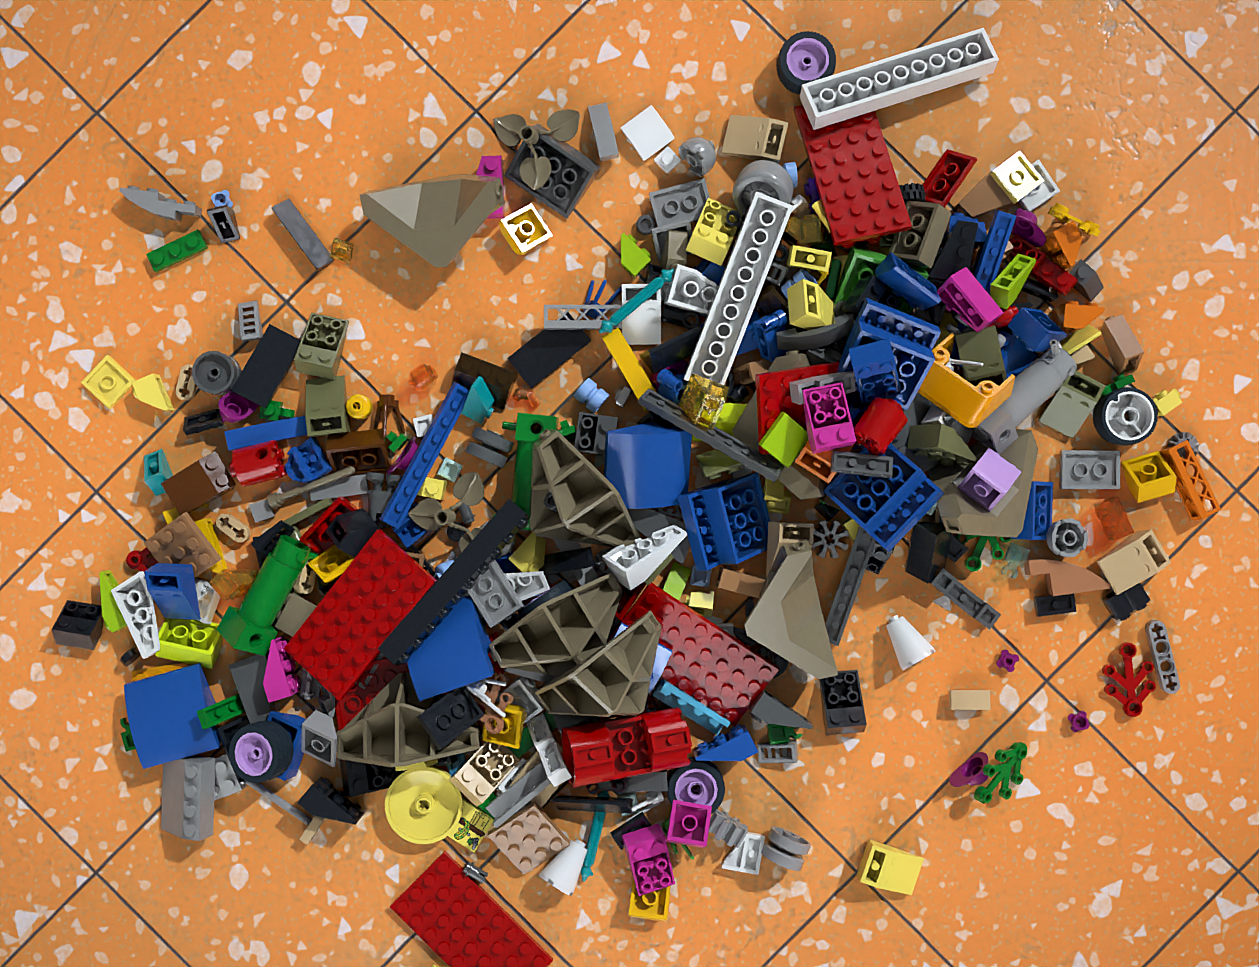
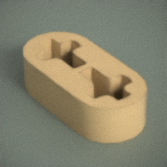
(182, 384)
(236, 524)
(308, 580)
(312, 829)

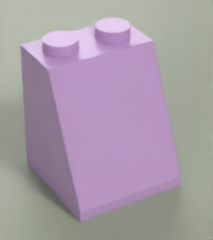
(989, 479)

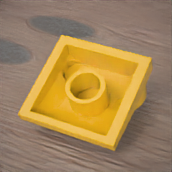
(524, 230)
(331, 563)
(513, 726)
(650, 905)

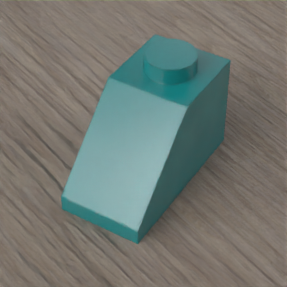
(479, 402)
(156, 471)

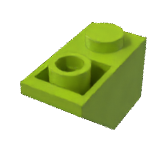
(632, 257)

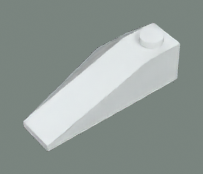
(690, 290)
(639, 560)
(527, 584)
(138, 613)

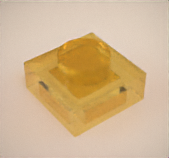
(341, 250)

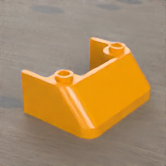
(956, 395)

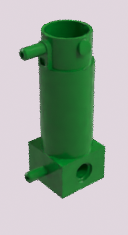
(523, 463)
(250, 625)

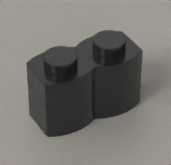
(1126, 602)

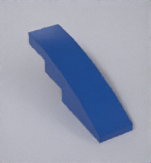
(264, 432)

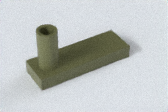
(306, 515)

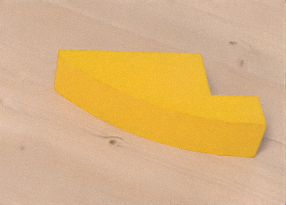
(627, 363)
(207, 528)

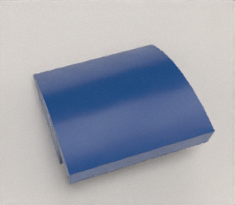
(909, 339)
(648, 464)
(886, 505)
(726, 521)
(453, 653)
(165, 715)

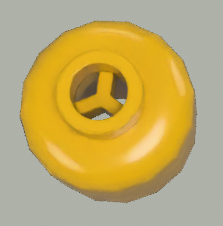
(365, 406)

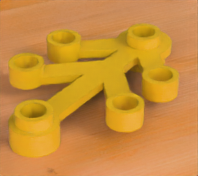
(1061, 212)

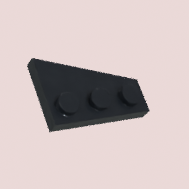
(956, 251)

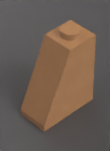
(983, 199)
(1121, 344)
(747, 373)
(739, 582)

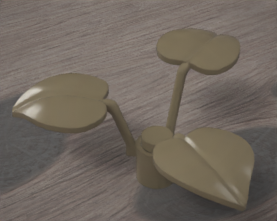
(513, 128)
(431, 516)

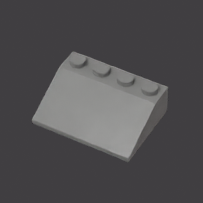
(188, 797)

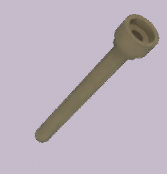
(277, 499)

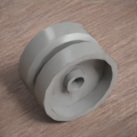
(786, 848)

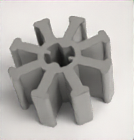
(825, 532)
(727, 828)

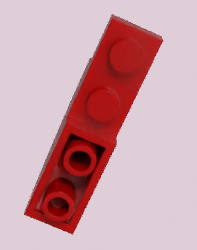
(1044, 270)

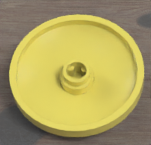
(423, 805)

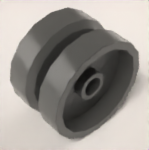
(205, 372)
(489, 446)

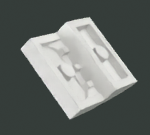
(647, 132)
(207, 600)

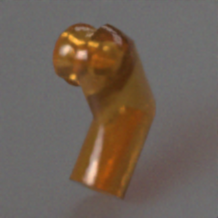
(527, 394)

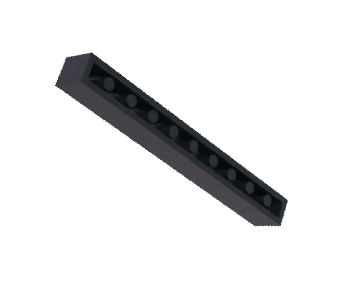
(454, 582)

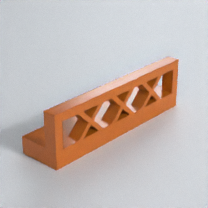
(1186, 483)

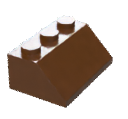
(360, 449)

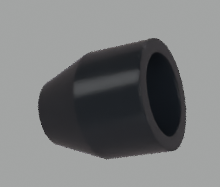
(738, 394)

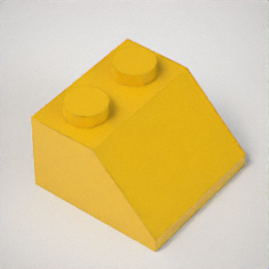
(1149, 476)

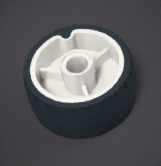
(1110, 420)

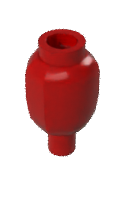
(1006, 317)

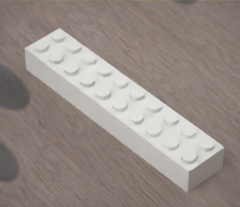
(898, 78)
(739, 288)

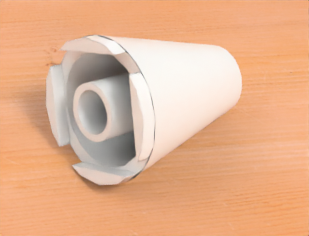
(907, 642)
(566, 867)

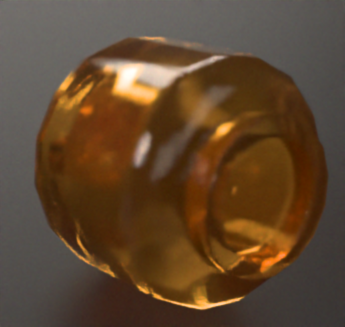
(423, 378)

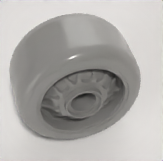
(761, 177)

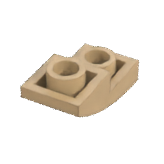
(969, 700)

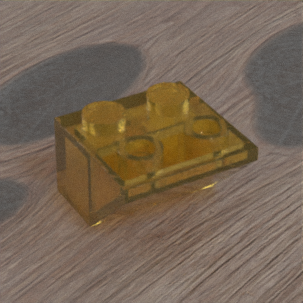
(807, 230)
(703, 401)
(233, 581)

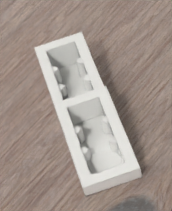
(548, 750)

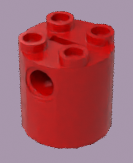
(880, 425)
(258, 463)

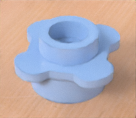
(216, 198)

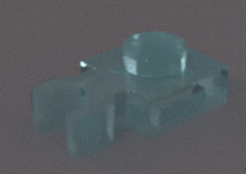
(1016, 557)

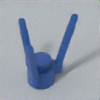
(592, 312)

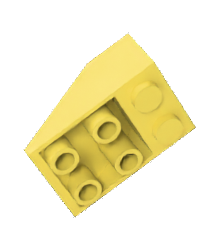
(712, 235)
(809, 306)
(889, 868)

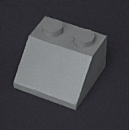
(319, 738)

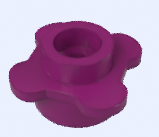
(1001, 662)
(1083, 721)

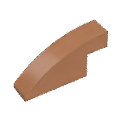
(1064, 577)

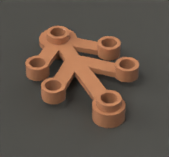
(492, 715)

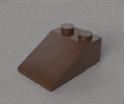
(198, 484)

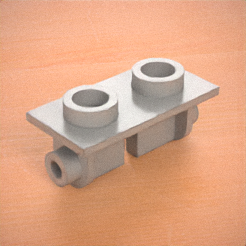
(309, 686)

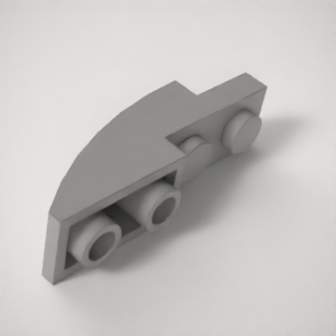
(159, 205)

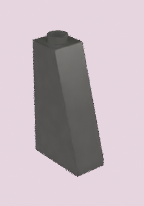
(650, 521)
(249, 679)
(646, 782)

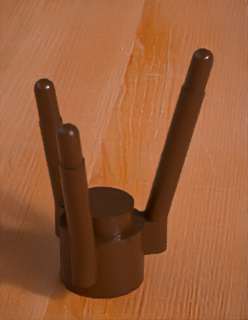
(386, 403)

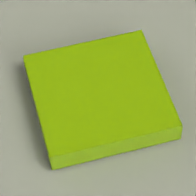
(784, 439)

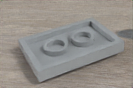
(679, 202)
(1089, 469)
(495, 595)

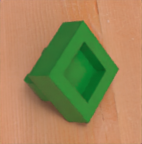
(567, 431)
(397, 441)

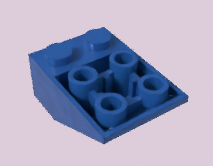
(875, 370)
(173, 590)
(729, 747)

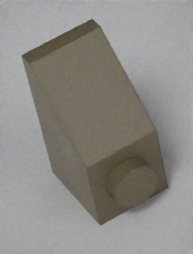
(674, 250)

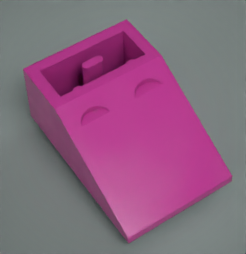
(828, 418)
(280, 675)
(648, 859)

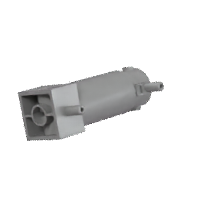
(1029, 391)

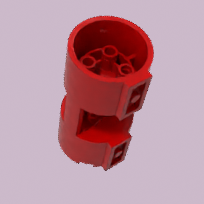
(626, 746)

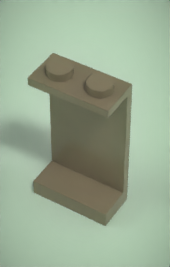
(294, 614)

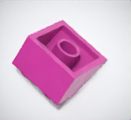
(689, 824)

